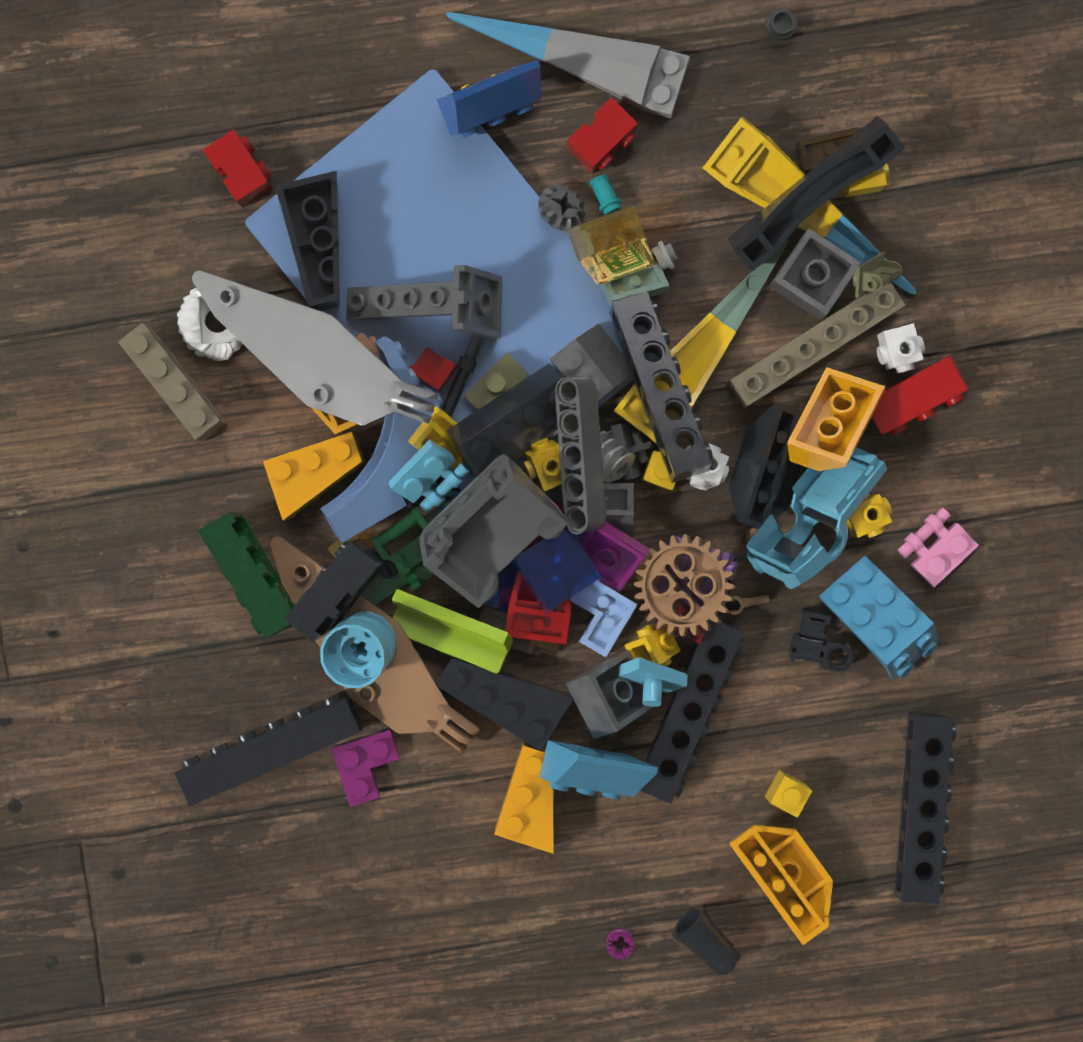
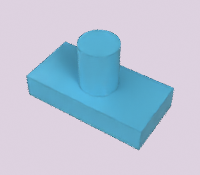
(654, 679)

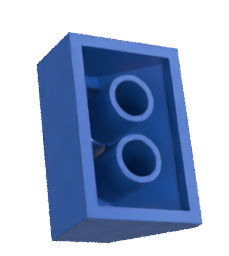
(492, 99)

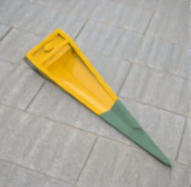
(703, 346)

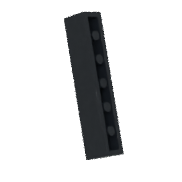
(268, 750)

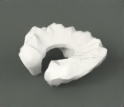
(196, 334)

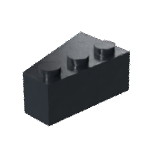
(335, 590)

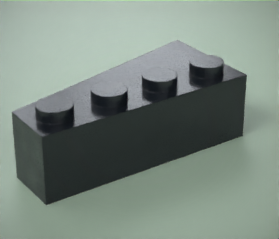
(312, 227)
(508, 422)
(512, 702)

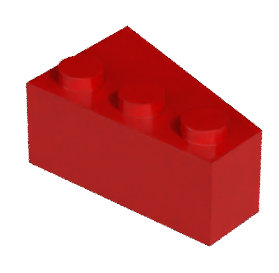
(920, 395)

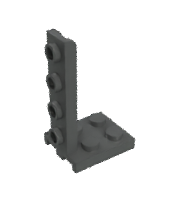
(471, 300)

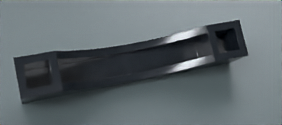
(854, 159)

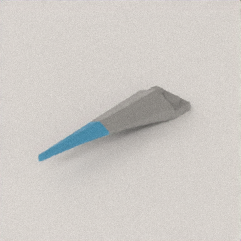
(626, 69)

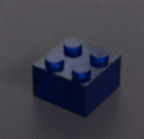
(556, 570)

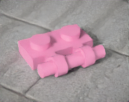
(943, 554)

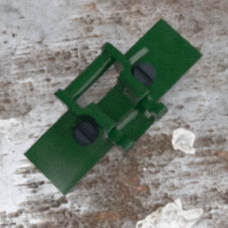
(404, 564)

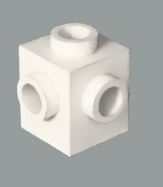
(904, 339)
(716, 473)

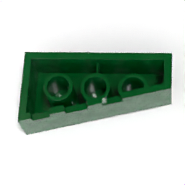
(248, 571)

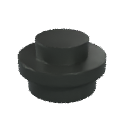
(781, 24)

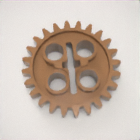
(704, 565)

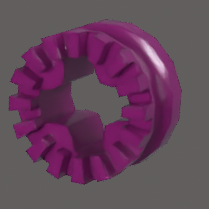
(626, 950)

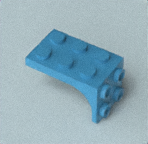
(882, 617)

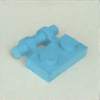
(423, 470)

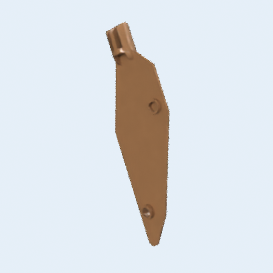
(405, 691)

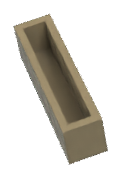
(172, 382)

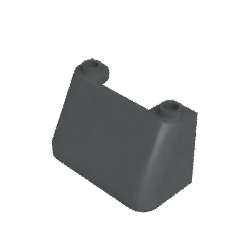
(488, 529)

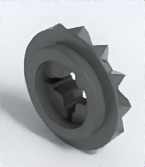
(551, 210)

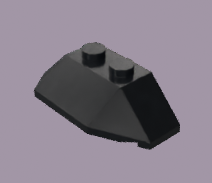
(763, 468)

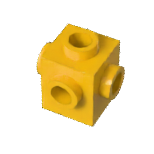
(544, 464)
(880, 514)
(653, 645)

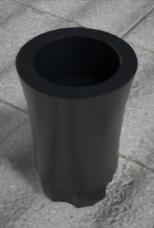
(706, 940)

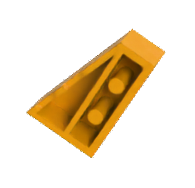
(311, 471)
(528, 803)

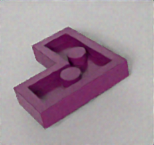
(356, 762)

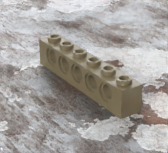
(815, 344)

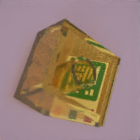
(612, 245)

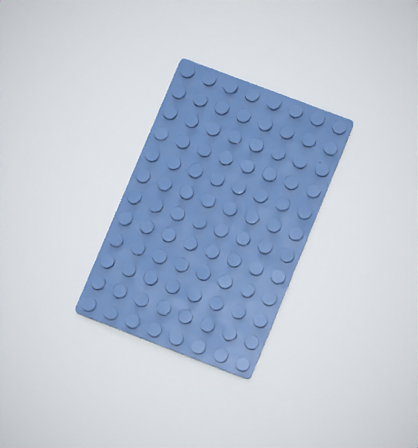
(435, 200)

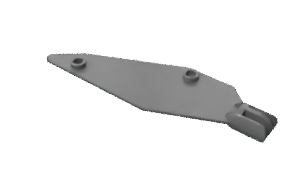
(312, 354)

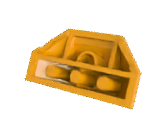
(788, 876)

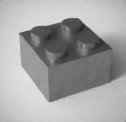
(814, 274)
(605, 698)

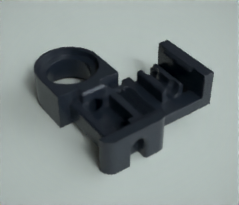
(811, 644)

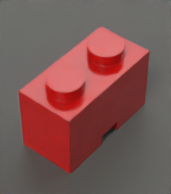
(609, 131)
(233, 158)

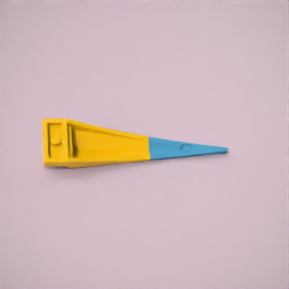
(762, 172)

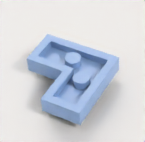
(610, 616)

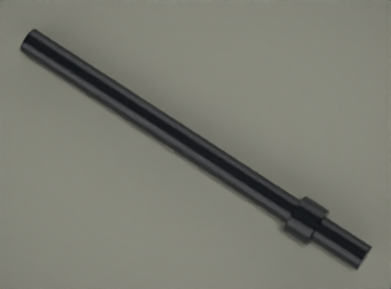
(465, 365)

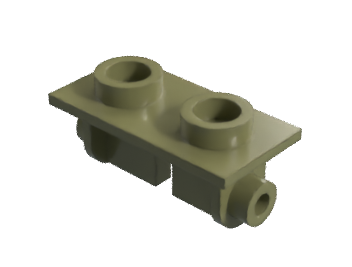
(875, 274)

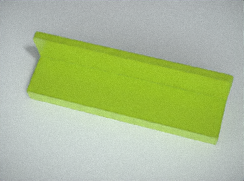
(452, 632)

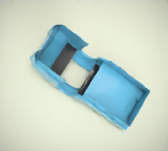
(817, 497)

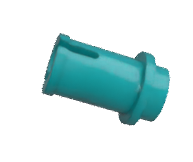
(605, 194)

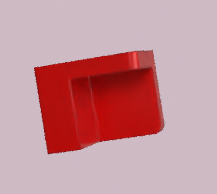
(433, 369)

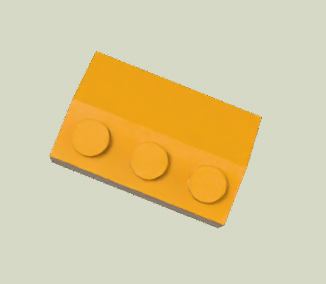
(833, 421)

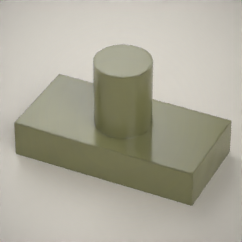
(496, 381)

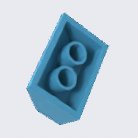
(594, 770)

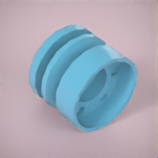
(345, 659)

